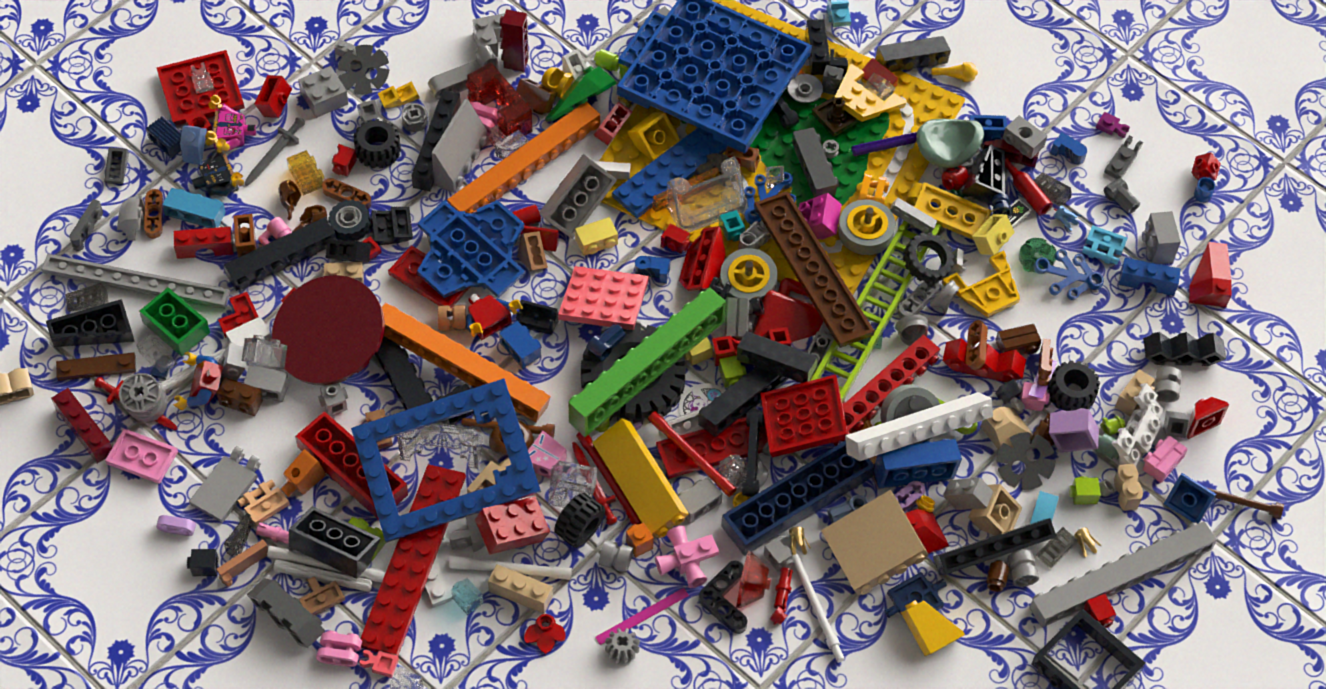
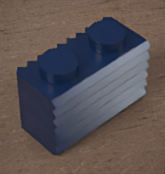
(165, 136)

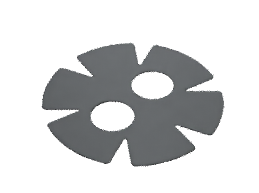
(362, 83)
(1030, 476)

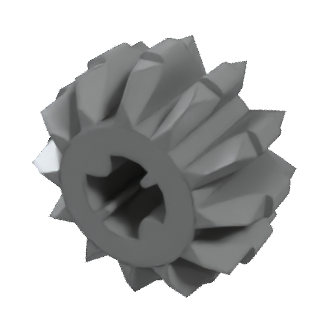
(622, 652)

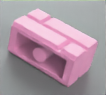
(1164, 459)

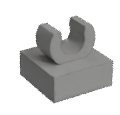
(958, 261)

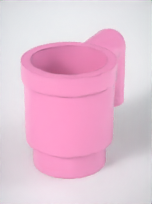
(275, 228)

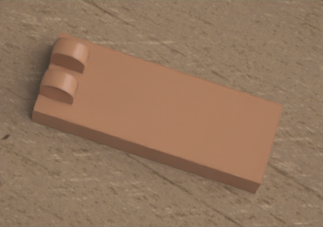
(242, 562)

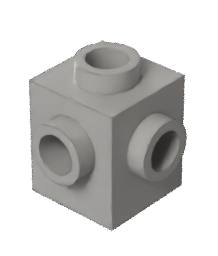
(333, 398)

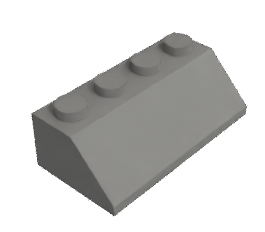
(577, 196)

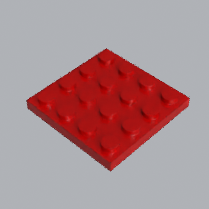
(181, 93)
(804, 416)

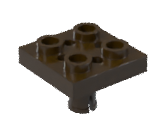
(834, 110)

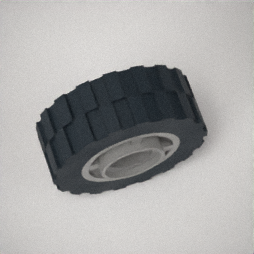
(348, 211)

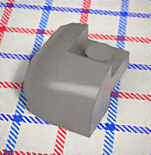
(131, 216)

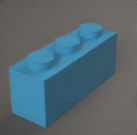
(194, 208)

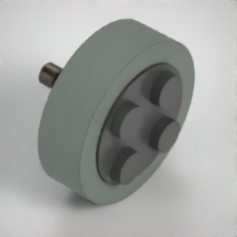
(906, 401)

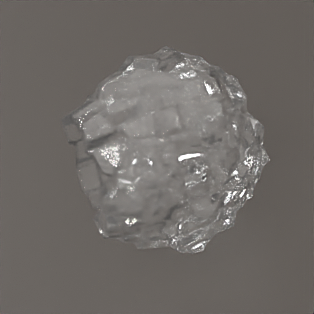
(733, 468)

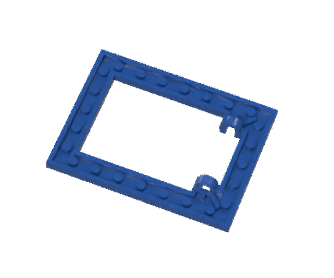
(511, 484)

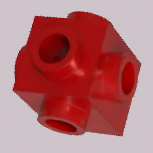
(1206, 166)

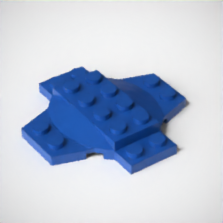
(471, 249)

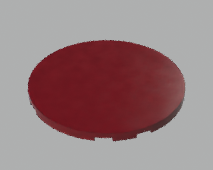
(329, 329)

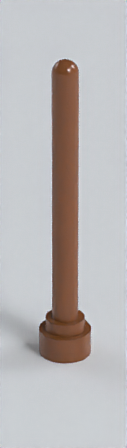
(548, 428)

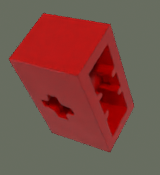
(613, 123)

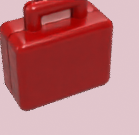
(785, 311)

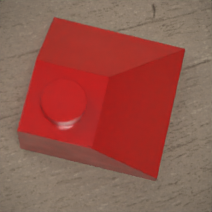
(1206, 415)
(927, 530)

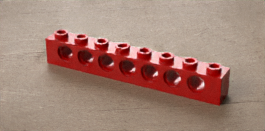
(897, 370)

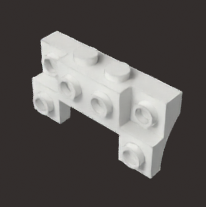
(1140, 429)

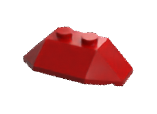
(703, 260)

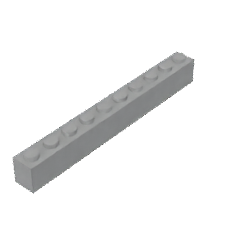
(1123, 573)

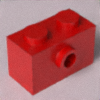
(273, 96)

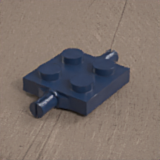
(913, 589)

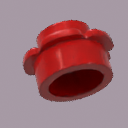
(778, 616)

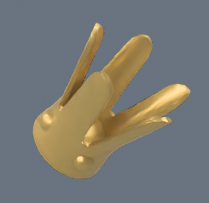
(1084, 535)
(797, 536)

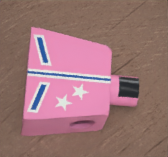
(546, 453)

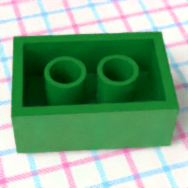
(174, 321)

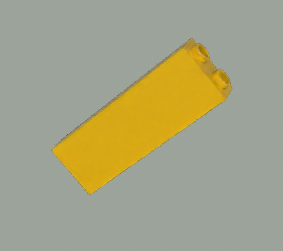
(640, 478)

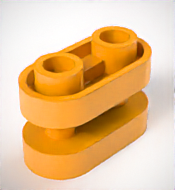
(880, 186)

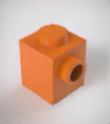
(640, 539)

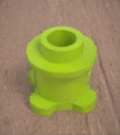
(1112, 425)

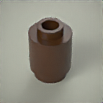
(997, 576)

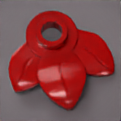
(545, 636)

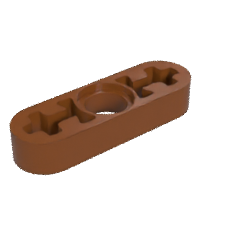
(343, 187)
(149, 207)
(976, 356)

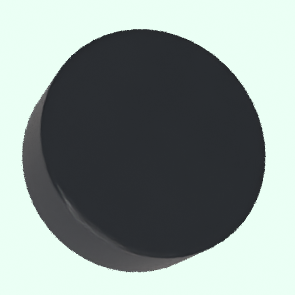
(757, 306)

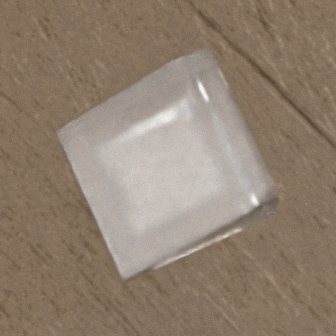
(774, 175)

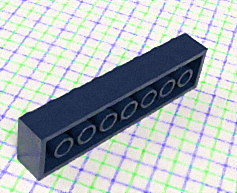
(795, 498)

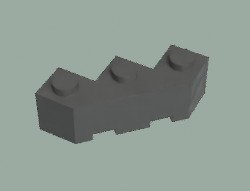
(286, 612)

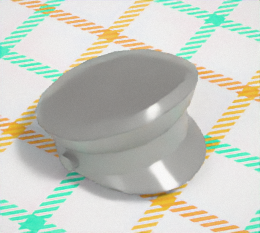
(945, 296)
(912, 328)

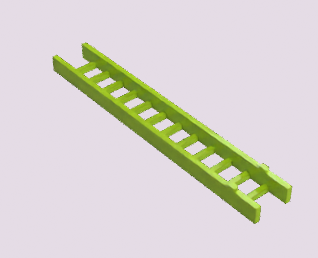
(890, 309)

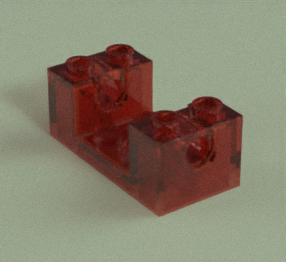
(489, 85)

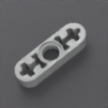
(916, 306)

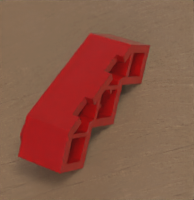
(997, 366)

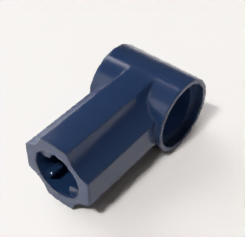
(602, 345)

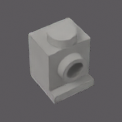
(778, 554)

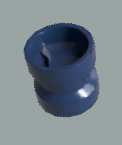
(1001, 204)

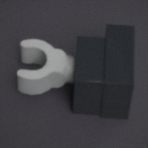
(1009, 393)

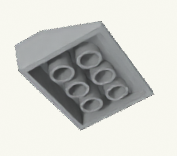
(458, 148)

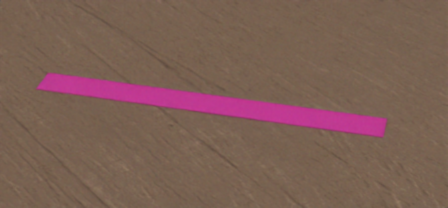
(645, 614)

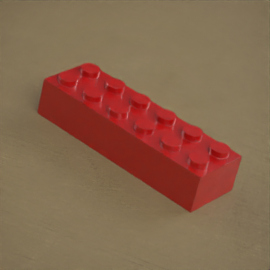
(341, 461)

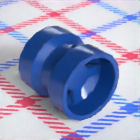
(1204, 189)

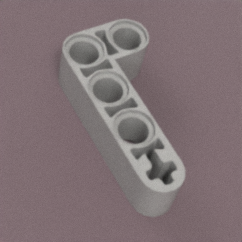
(456, 79)

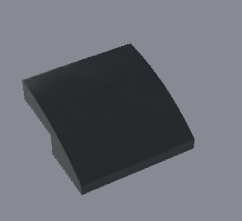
(391, 226)

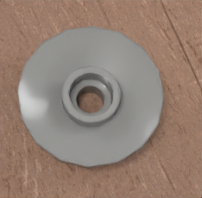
(805, 88)

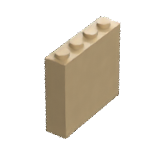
(874, 543)

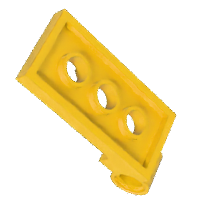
(923, 194)

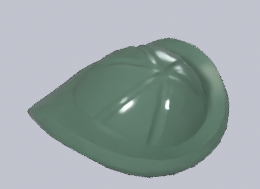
(949, 141)

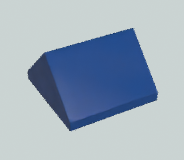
(1190, 498)

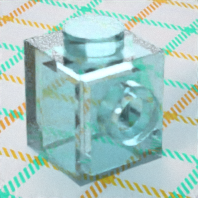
(466, 596)

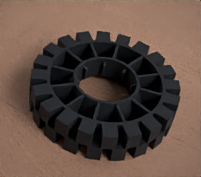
(657, 396)

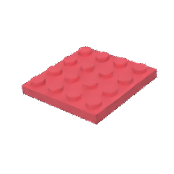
(603, 297)

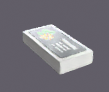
(1019, 212)

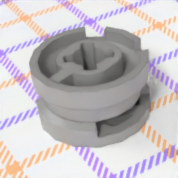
(415, 117)

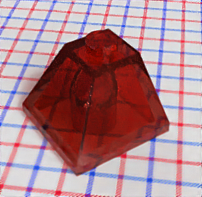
(753, 581)

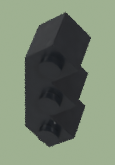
(1184, 349)

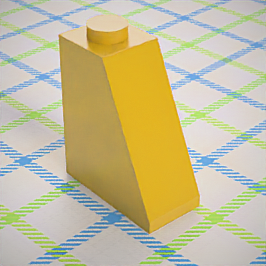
(930, 627)

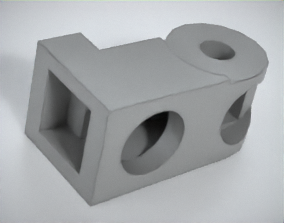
(368, 110)

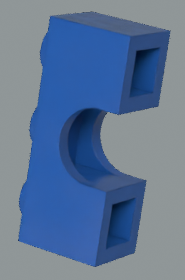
(1136, 271)

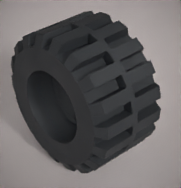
(377, 132)
(1076, 374)
(579, 520)

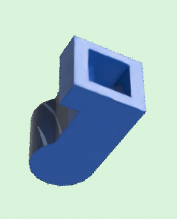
(1069, 148)
(653, 267)

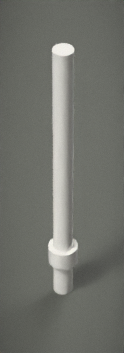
(832, 641)

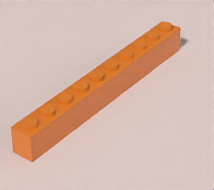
(527, 159)
(461, 361)

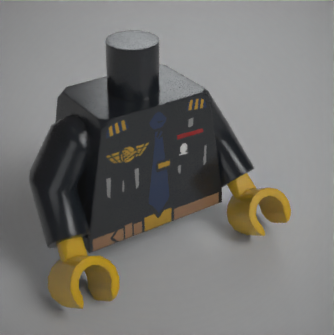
(217, 173)

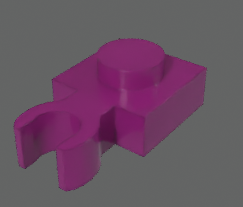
(1110, 124)

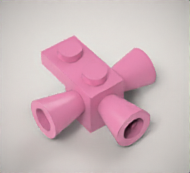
(687, 556)

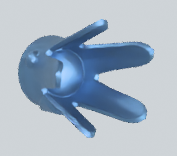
(1065, 215)

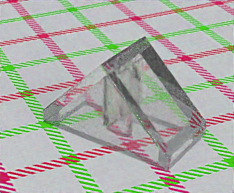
(879, 86)

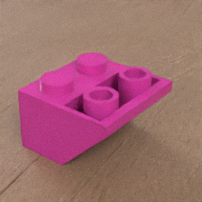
(822, 215)

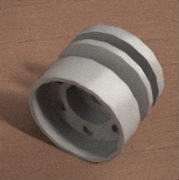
(149, 405)

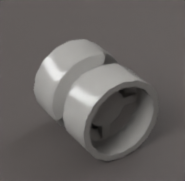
(1168, 384)
(617, 556)
(1023, 568)

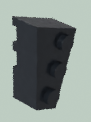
(987, 175)

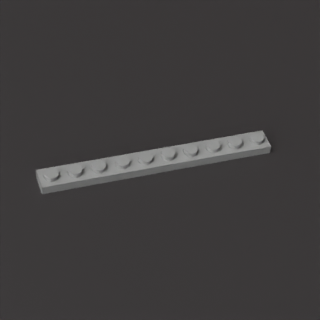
(134, 280)

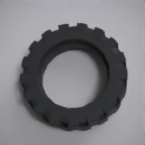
(939, 246)

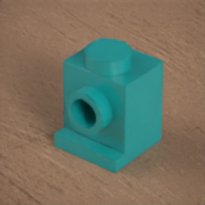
(731, 225)

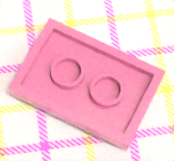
(141, 456)

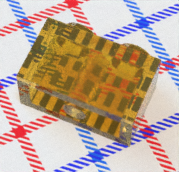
(305, 172)

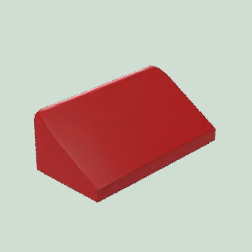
(874, 66)
(548, 236)

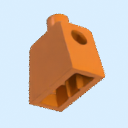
(302, 474)

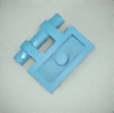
(1107, 241)

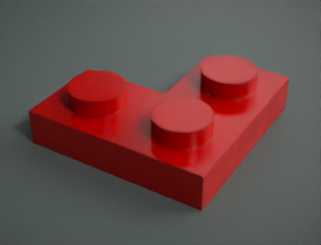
(243, 310)

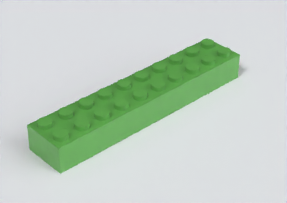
(646, 361)

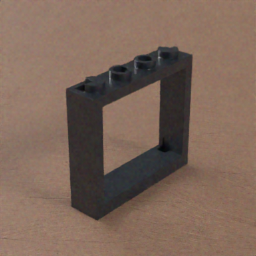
(1103, 638)

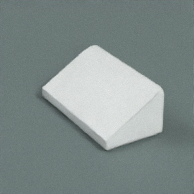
(617, 170)
(685, 423)

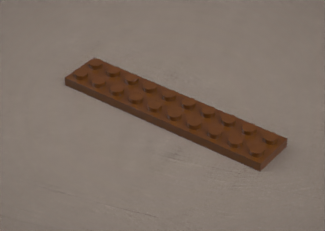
(814, 269)

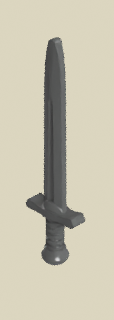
(286, 137)

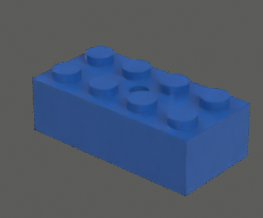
(919, 463)

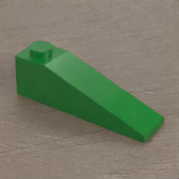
(591, 82)

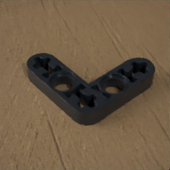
(718, 595)

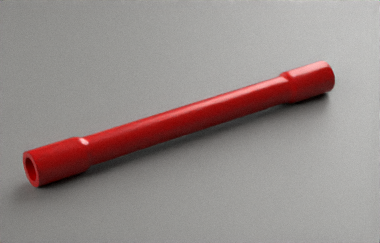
(587, 444)
(720, 481)

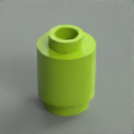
(607, 60)

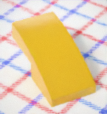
(396, 97)

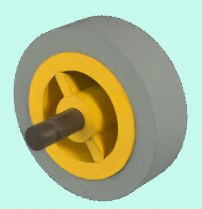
(866, 227)
(750, 273)

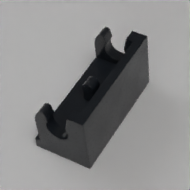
(537, 317)

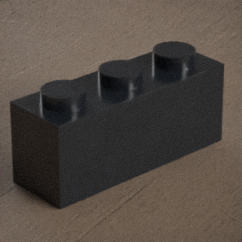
(817, 37)

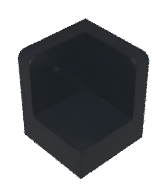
(838, 62)

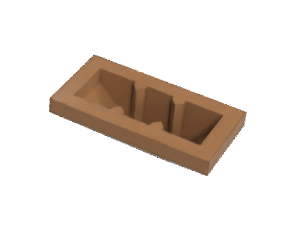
(532, 252)

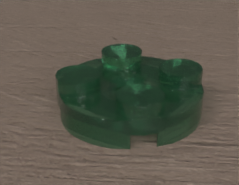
(1033, 246)

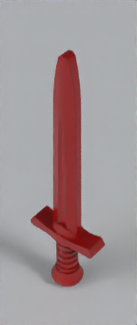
(114, 394)
(598, 492)

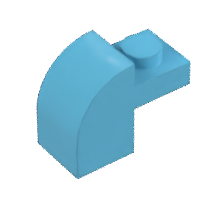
(838, 12)

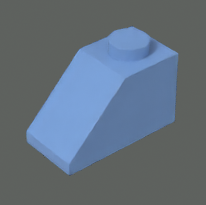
(192, 144)

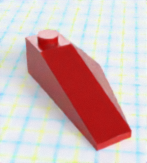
(1212, 278)

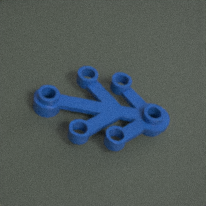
(762, 195)
(1070, 273)

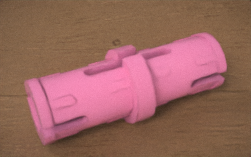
(273, 533)

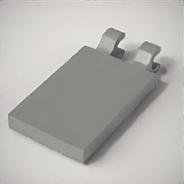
(225, 485)

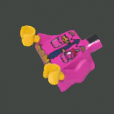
(228, 125)

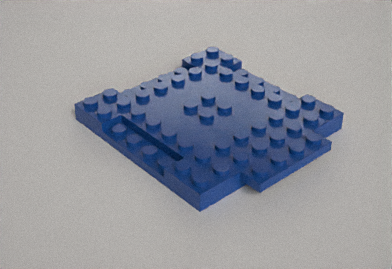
(711, 68)

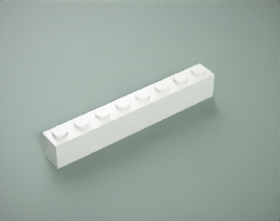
(919, 426)

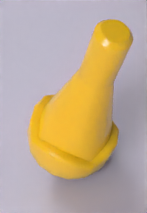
(964, 72)

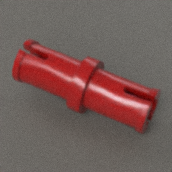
(783, 588)

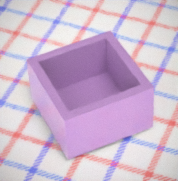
(1074, 430)

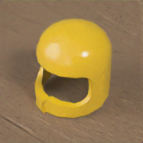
(557, 80)

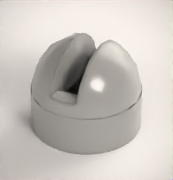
(1106, 488)

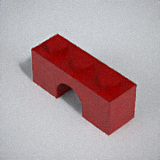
(217, 239)

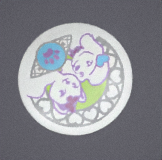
(698, 397)

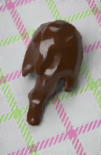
(289, 195)
(311, 215)
(1043, 430)

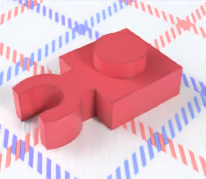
(382, 664)

